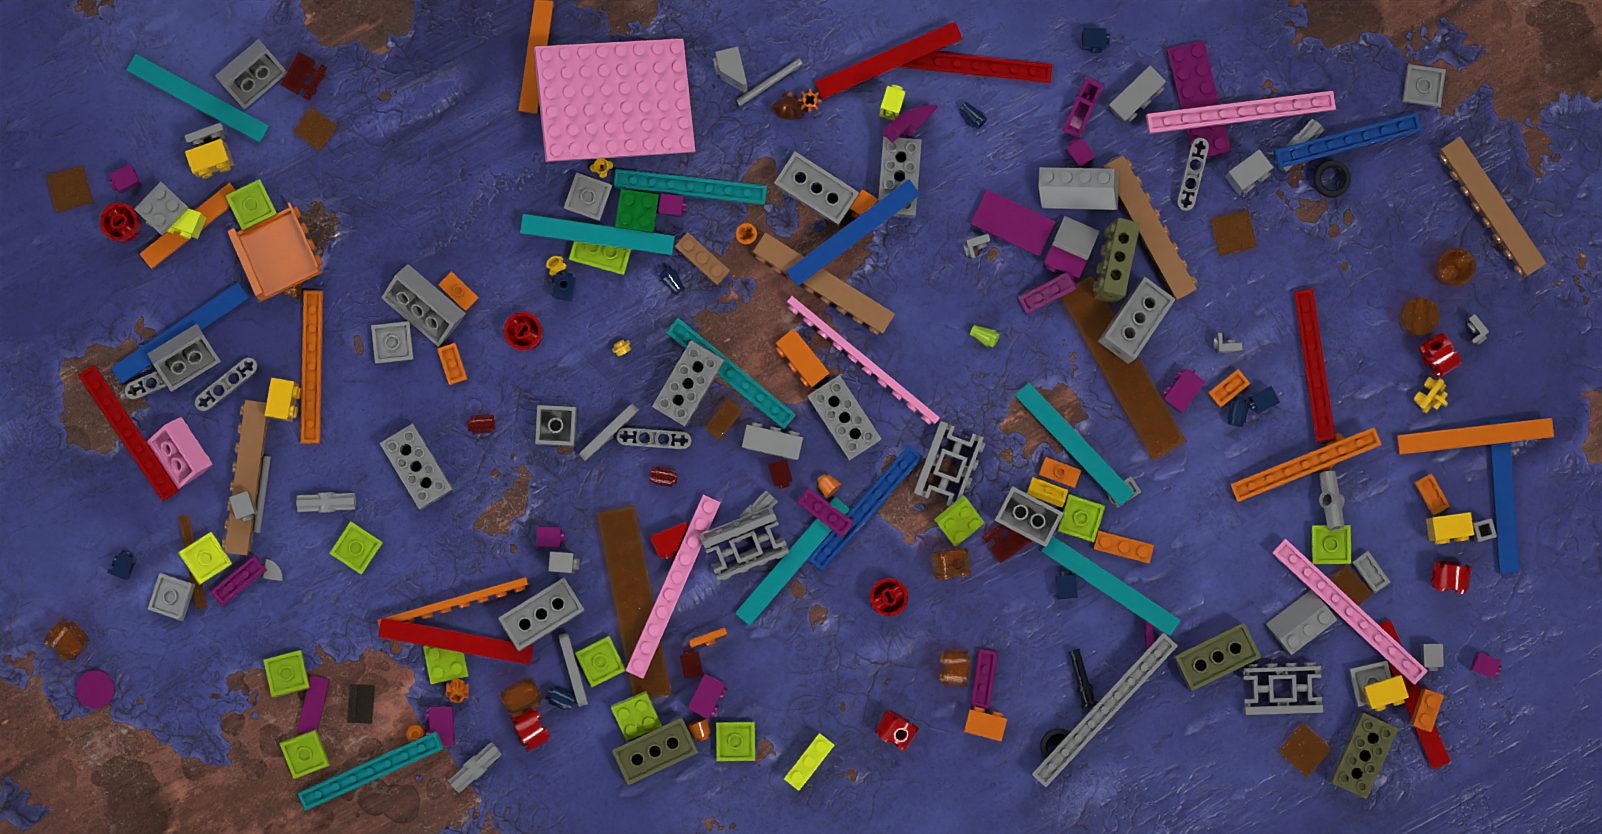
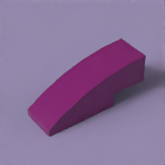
(1083, 107)
(908, 122)

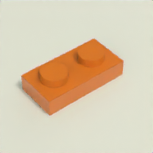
(452, 364)
(1229, 388)

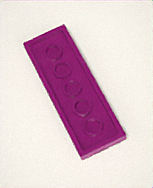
(1197, 89)

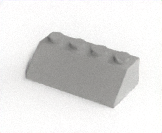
(1079, 188)
(423, 305)

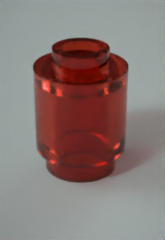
(481, 424)
(663, 476)

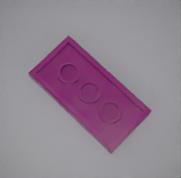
(1013, 223)

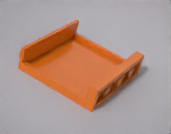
(276, 253)

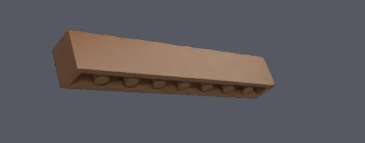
(1491, 207)
(1151, 231)
(826, 285)
(247, 474)

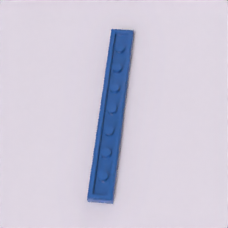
(1347, 140)
(853, 232)
(203, 317)
(1504, 505)
(867, 506)

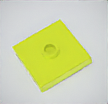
(205, 558)

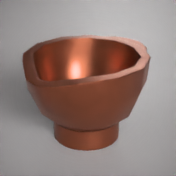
(788, 107)

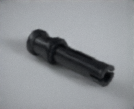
(1075, 656)

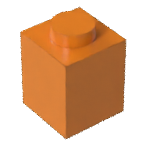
(862, 203)

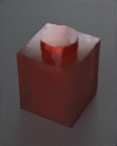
(780, 474)
(691, 663)

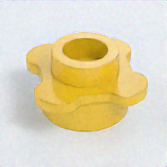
(601, 171)
(555, 265)
(621, 347)

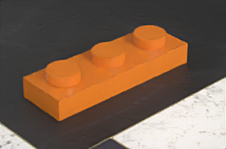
(1123, 547)

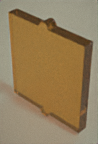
(315, 129)

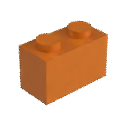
(1426, 710)
(985, 724)

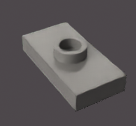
(1371, 572)

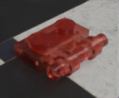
(298, 74)
(1007, 546)

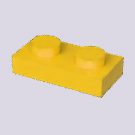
(1047, 492)

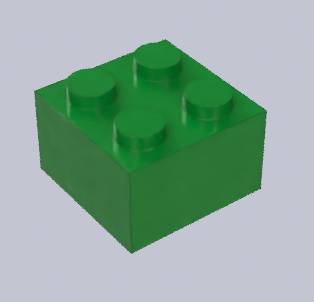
(637, 211)

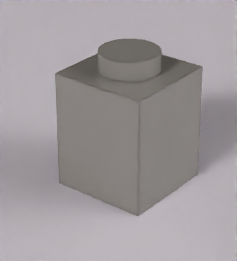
(243, 506)
(1483, 530)
(1432, 656)

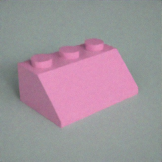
(179, 452)

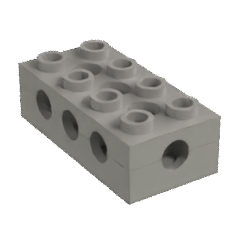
(890, 166)
(816, 202)
(1148, 320)
(676, 383)
(839, 430)
(403, 465)
(541, 601)

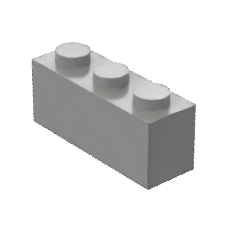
(1137, 95)
(772, 441)
(563, 562)

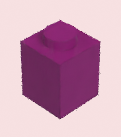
(1080, 152)
(124, 179)
(672, 205)
(550, 537)
(1486, 665)

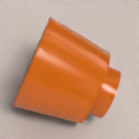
(746, 233)
(828, 485)
(699, 729)
(415, 732)

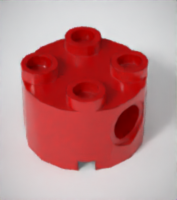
(120, 222)
(523, 331)
(1439, 355)
(1451, 576)
(888, 597)
(530, 730)
(896, 730)

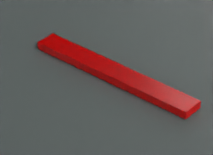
(889, 60)
(983, 67)
(1315, 365)
(128, 433)
(453, 641)
(1430, 741)

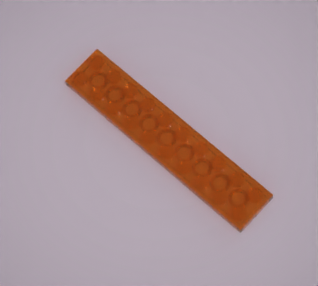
(1128, 381)
(632, 594)

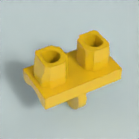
(1436, 387)

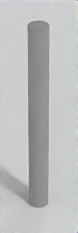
(769, 82)
(261, 494)

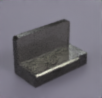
(361, 703)

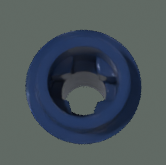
(974, 116)
(671, 280)

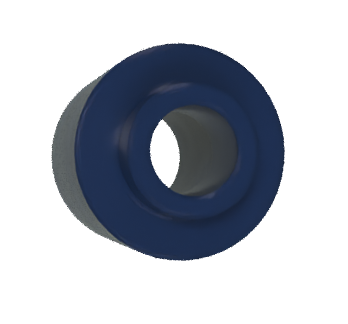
(1237, 412)
(560, 698)

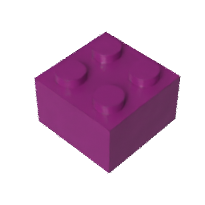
(707, 695)

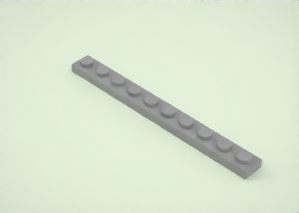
(1104, 709)

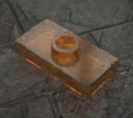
(724, 419)

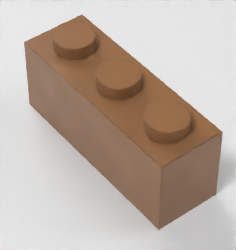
(702, 259)

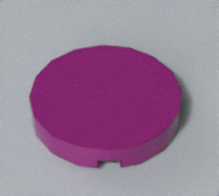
(95, 689)

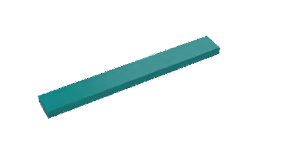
(198, 98)
(690, 187)
(597, 234)
(736, 377)
(1075, 444)
(787, 567)
(1111, 586)
(371, 770)

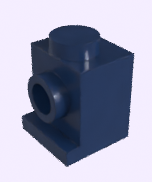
(123, 565)

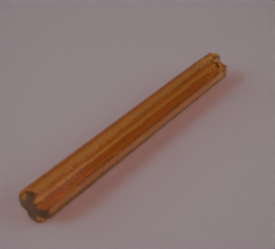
(187, 537)

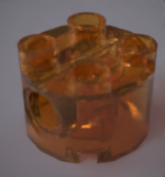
(1455, 267)
(1419, 316)
(951, 563)
(67, 639)
(955, 668)
(521, 696)

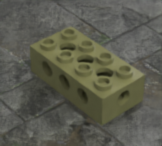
(1116, 260)
(1229, 662)
(643, 744)
(1375, 758)

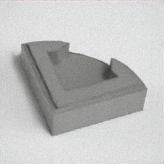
(273, 571)

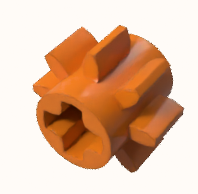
(810, 95)
(457, 690)

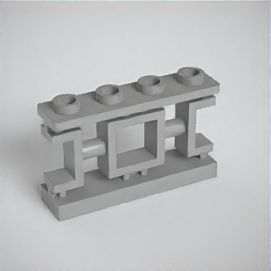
(936, 460)
(737, 531)
(1282, 703)

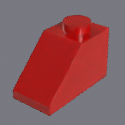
(669, 540)

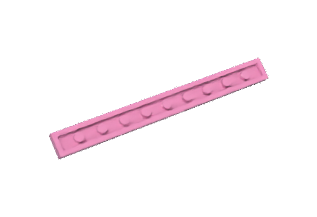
(1240, 112)
(868, 366)
(672, 587)
(1349, 611)

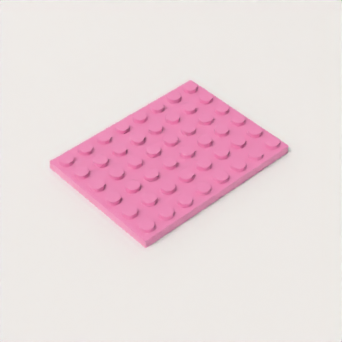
(614, 99)

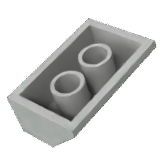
(730, 68)
(251, 74)
(183, 357)
(1028, 516)
(1301, 622)

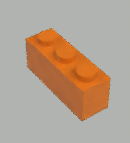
(801, 359)

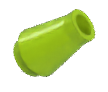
(985, 336)

